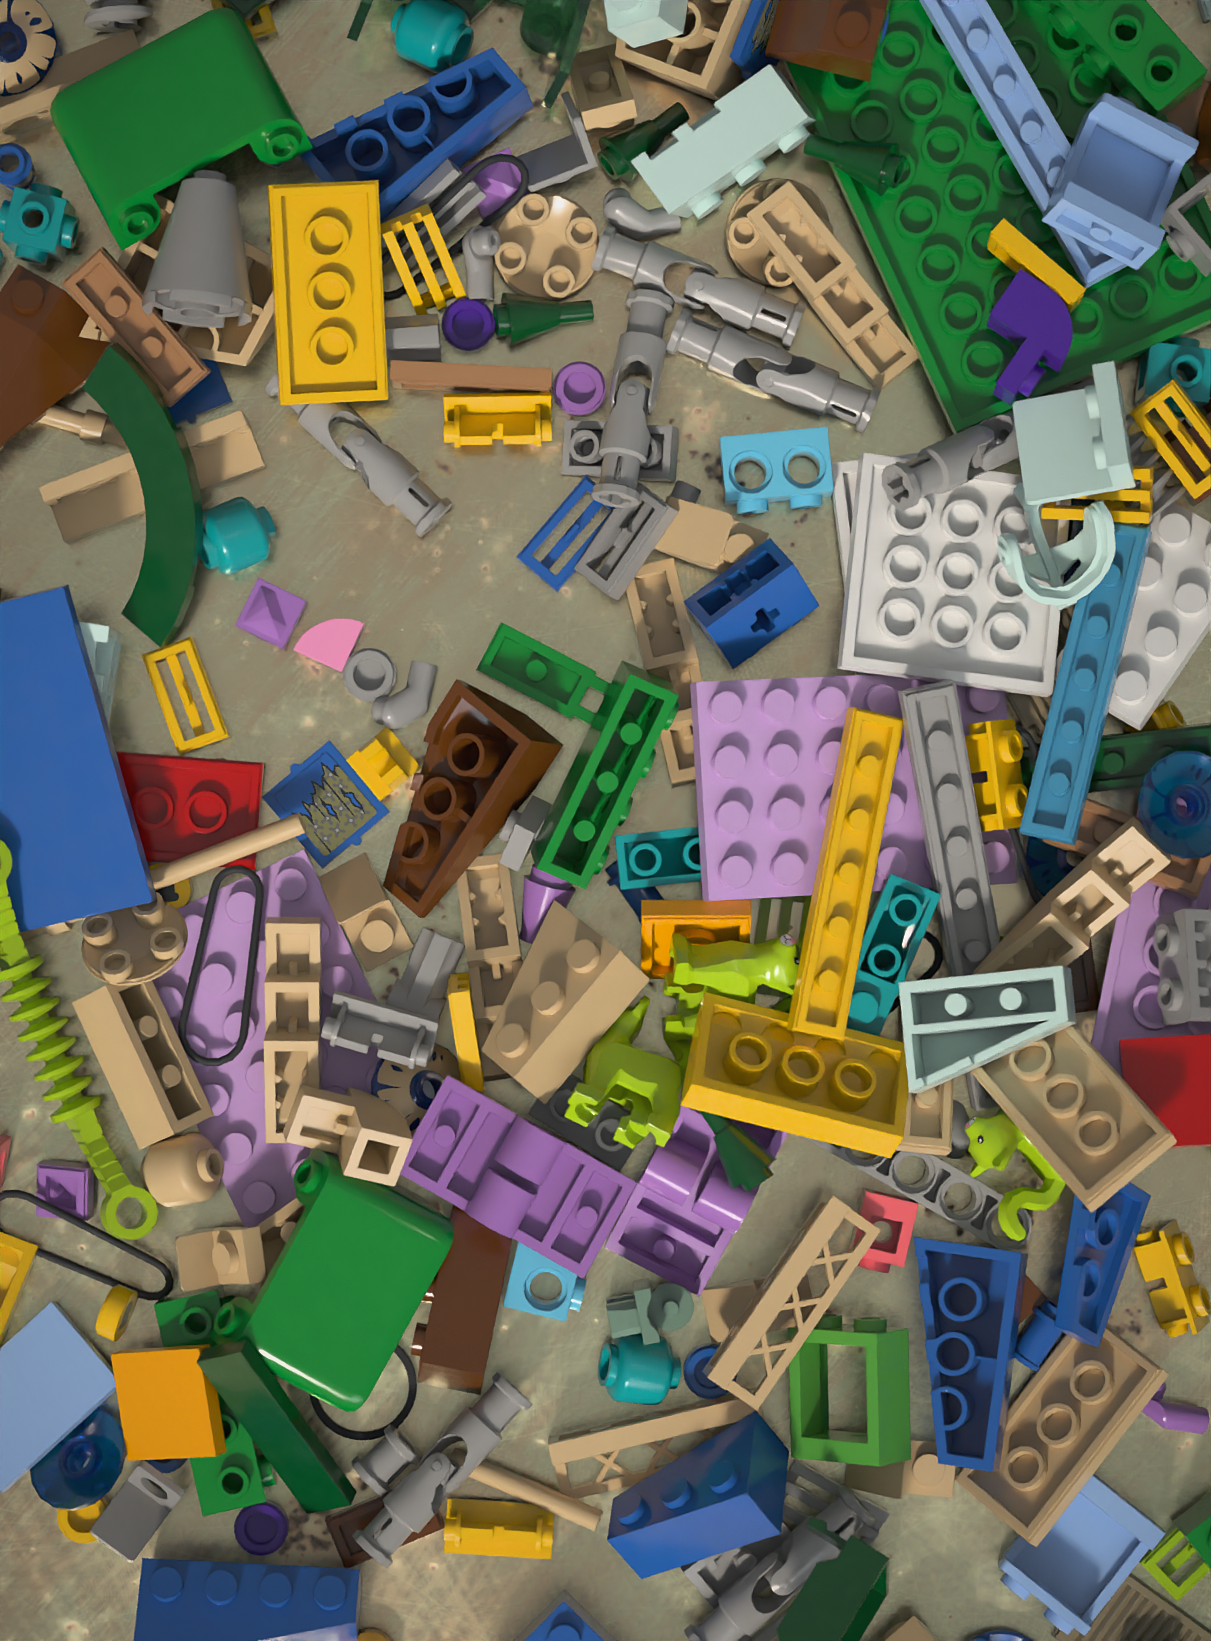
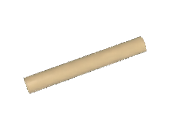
(532, 1492)

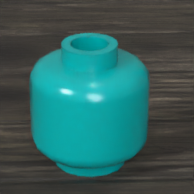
(432, 34)
(236, 535)
(638, 1371)

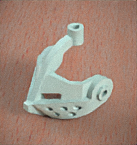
(1092, 547)

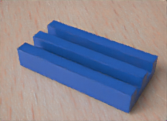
(542, 568)

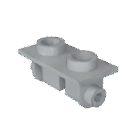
(366, 1023)

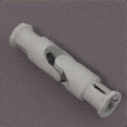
(734, 299)
(783, 374)
(625, 433)
(952, 461)
(380, 467)
(423, 1491)
(785, 1570)

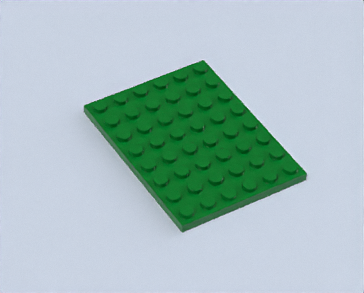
(958, 187)

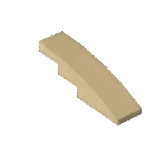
(833, 285)
(668, 652)
(1080, 903)
(490, 944)
(291, 1016)

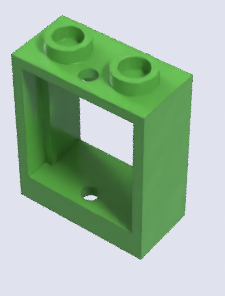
(887, 1394)

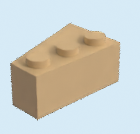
(561, 1003)

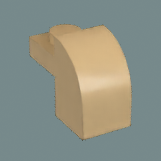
(356, 1126)

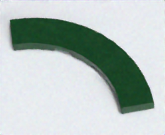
(168, 490)

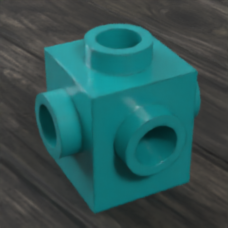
(48, 240)
(1166, 360)

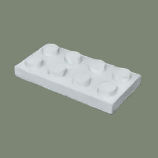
(1167, 616)

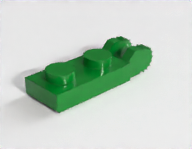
(540, 673)

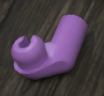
(1175, 1415)

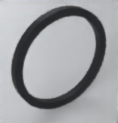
(370, 1435)

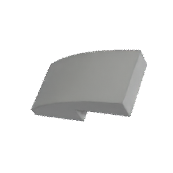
(583, 442)

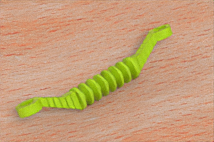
(76, 1109)

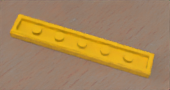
(845, 873)

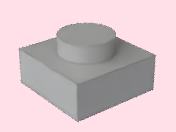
(522, 831)

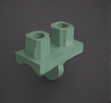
(644, 1311)

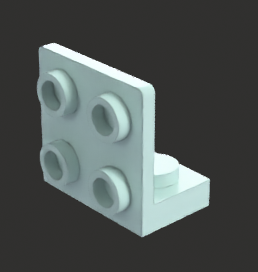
(1075, 441)

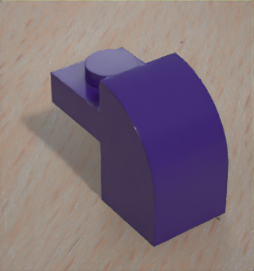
(1036, 323)

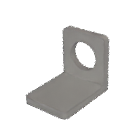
(561, 158)
(1182, 237)
(136, 1511)

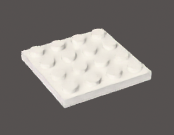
(933, 594)

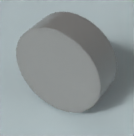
(369, 674)

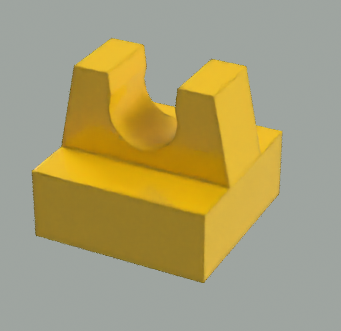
(383, 763)

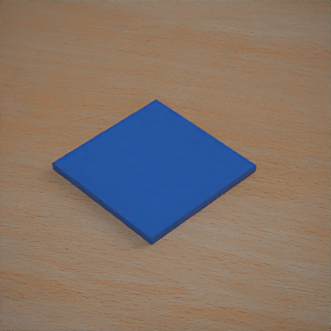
(60, 773)

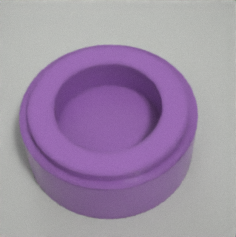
(579, 389)

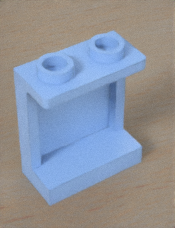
(1119, 180)
(1081, 1556)

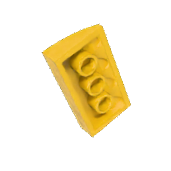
(794, 1081)

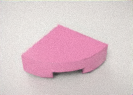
(331, 642)

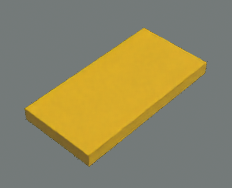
(328, 292)

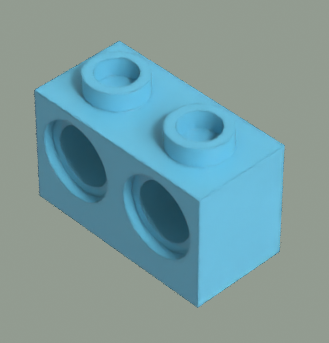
(773, 453)
(519, 1292)

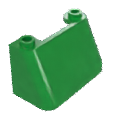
(171, 115)
(341, 1283)

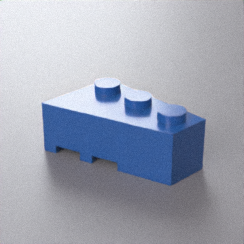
(704, 1501)

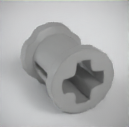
(386, 1460)

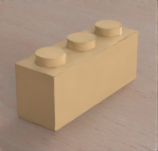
(143, 1061)

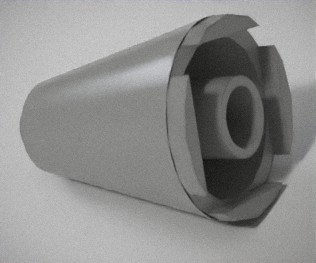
(202, 257)

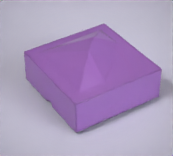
(499, 183)
(271, 613)
(66, 1187)

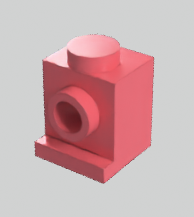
(900, 1215)

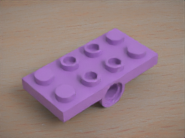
(516, 1176)
(684, 1204)

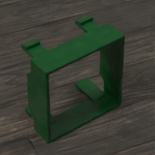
(839, 1593)

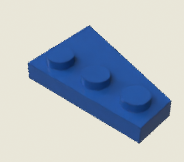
(1096, 1262)

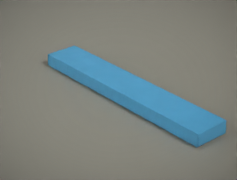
(1084, 694)

